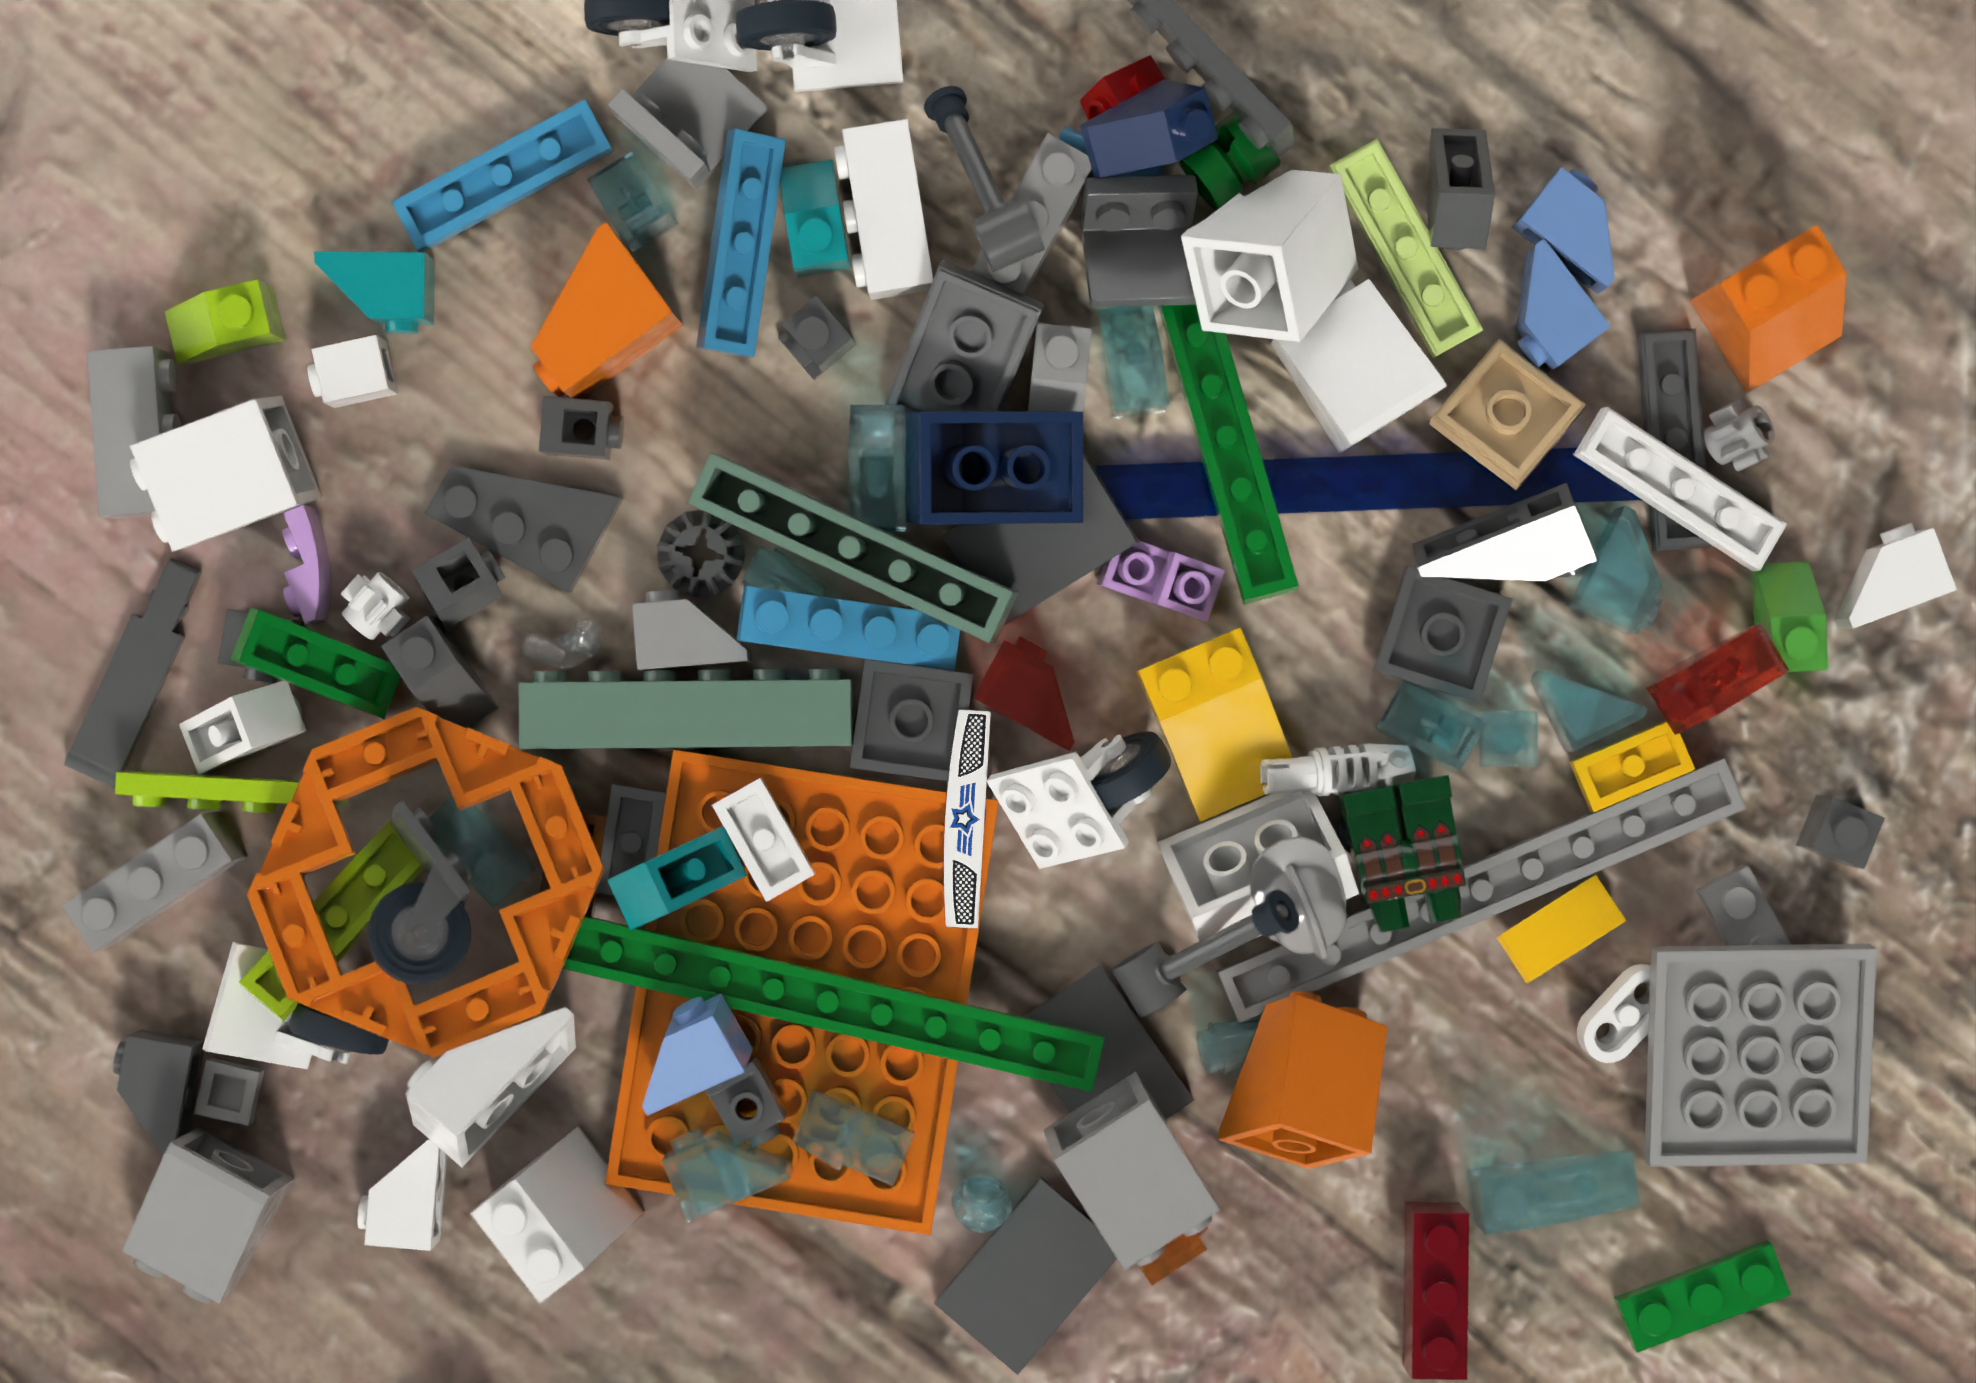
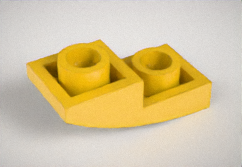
(1561, 929)

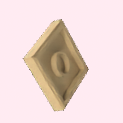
(1507, 414)

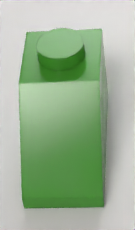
(1792, 614)

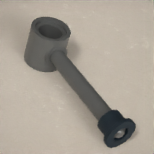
(1005, 230)
(1153, 977)

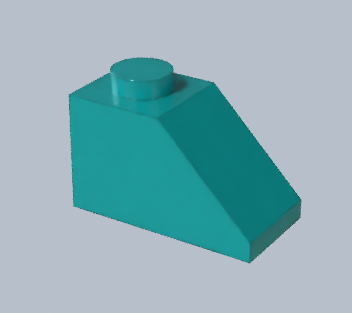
(814, 218)
(385, 286)
(677, 878)

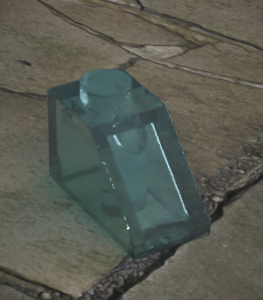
(1133, 361)
(878, 465)
(1623, 580)
(716, 1172)

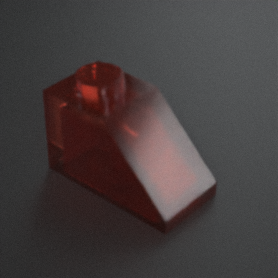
(1717, 678)
(1026, 691)

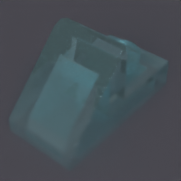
(852, 1138)

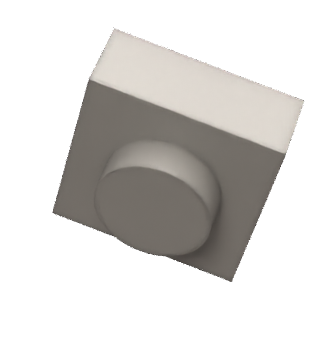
(229, 1091)

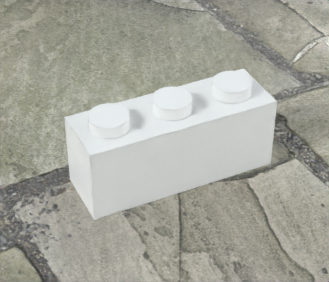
(885, 209)

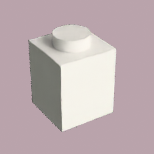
(352, 372)

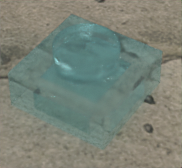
(1509, 738)

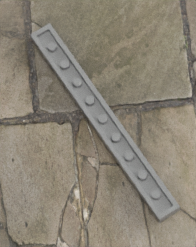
(1496, 885)

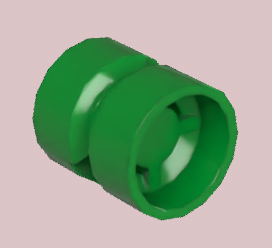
(1228, 164)

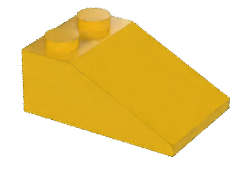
(1215, 721)

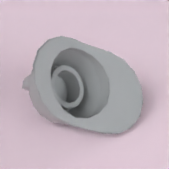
(1313, 883)

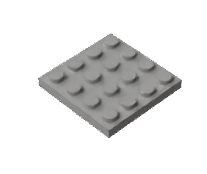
(1759, 1054)

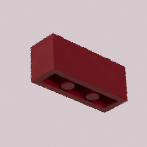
(1436, 1290)

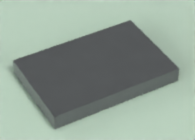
(964, 345)
(1045, 556)
(1098, 1008)
(1027, 1276)

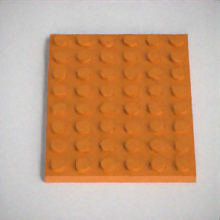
(863, 915)

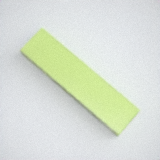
(1405, 249)

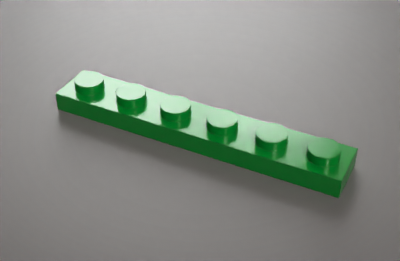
(1230, 456)

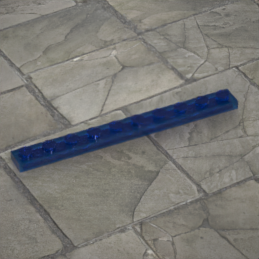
(1356, 484)

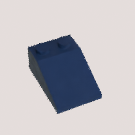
(994, 467)

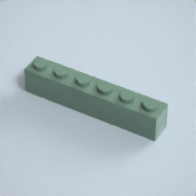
(853, 548)
(686, 713)

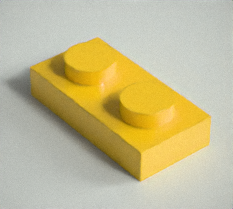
(1631, 766)

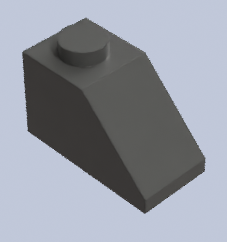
(1459, 189)
(439, 673)
(159, 1082)

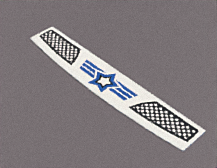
(965, 818)

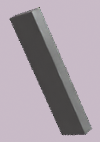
(1672, 415)

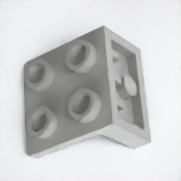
(686, 115)

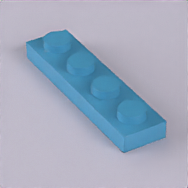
(502, 176)
(740, 243)
(846, 628)

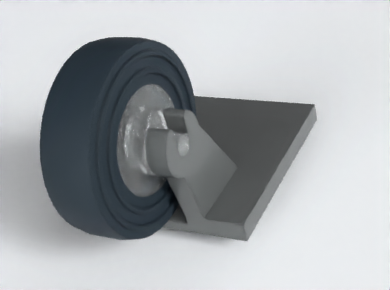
(422, 927)

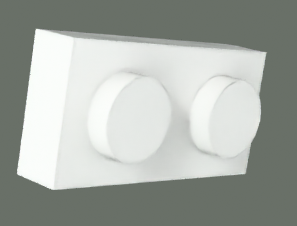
(763, 839)

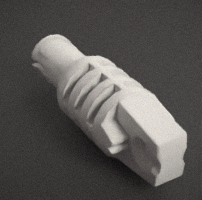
(1340, 769)

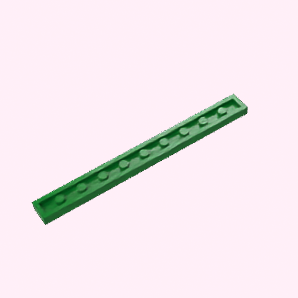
(837, 1003)

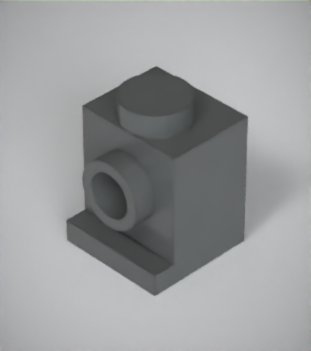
(815, 338)
(563, 416)
(451, 569)
(756, 1086)

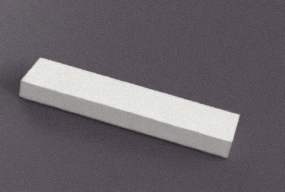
(1680, 489)

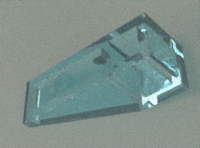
(1552, 1191)

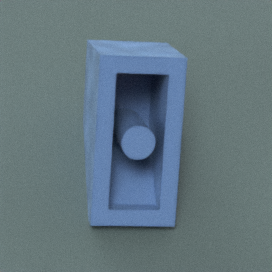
(1574, 226)
(1554, 310)
(697, 1052)

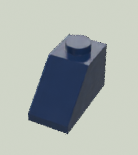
(1150, 129)

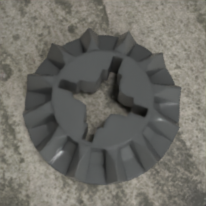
(714, 575)

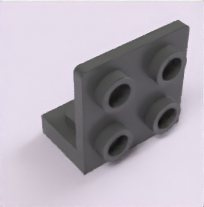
(1135, 239)

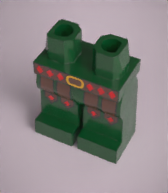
(1398, 867)

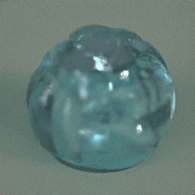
(981, 1203)

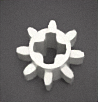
(375, 605)

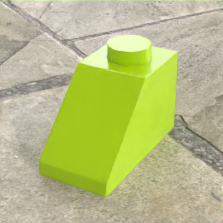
(225, 322)

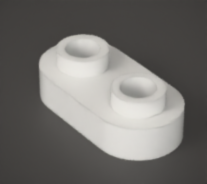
(1626, 1017)

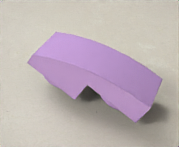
(1163, 579)
(311, 582)

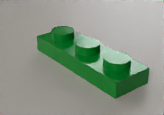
(316, 663)
(1702, 1296)

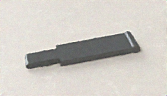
(134, 678)

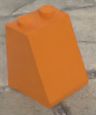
(1777, 308)
(600, 320)
(1308, 1083)

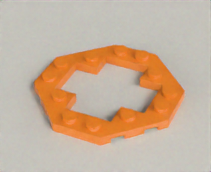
(315, 837)

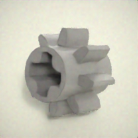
(1739, 435)

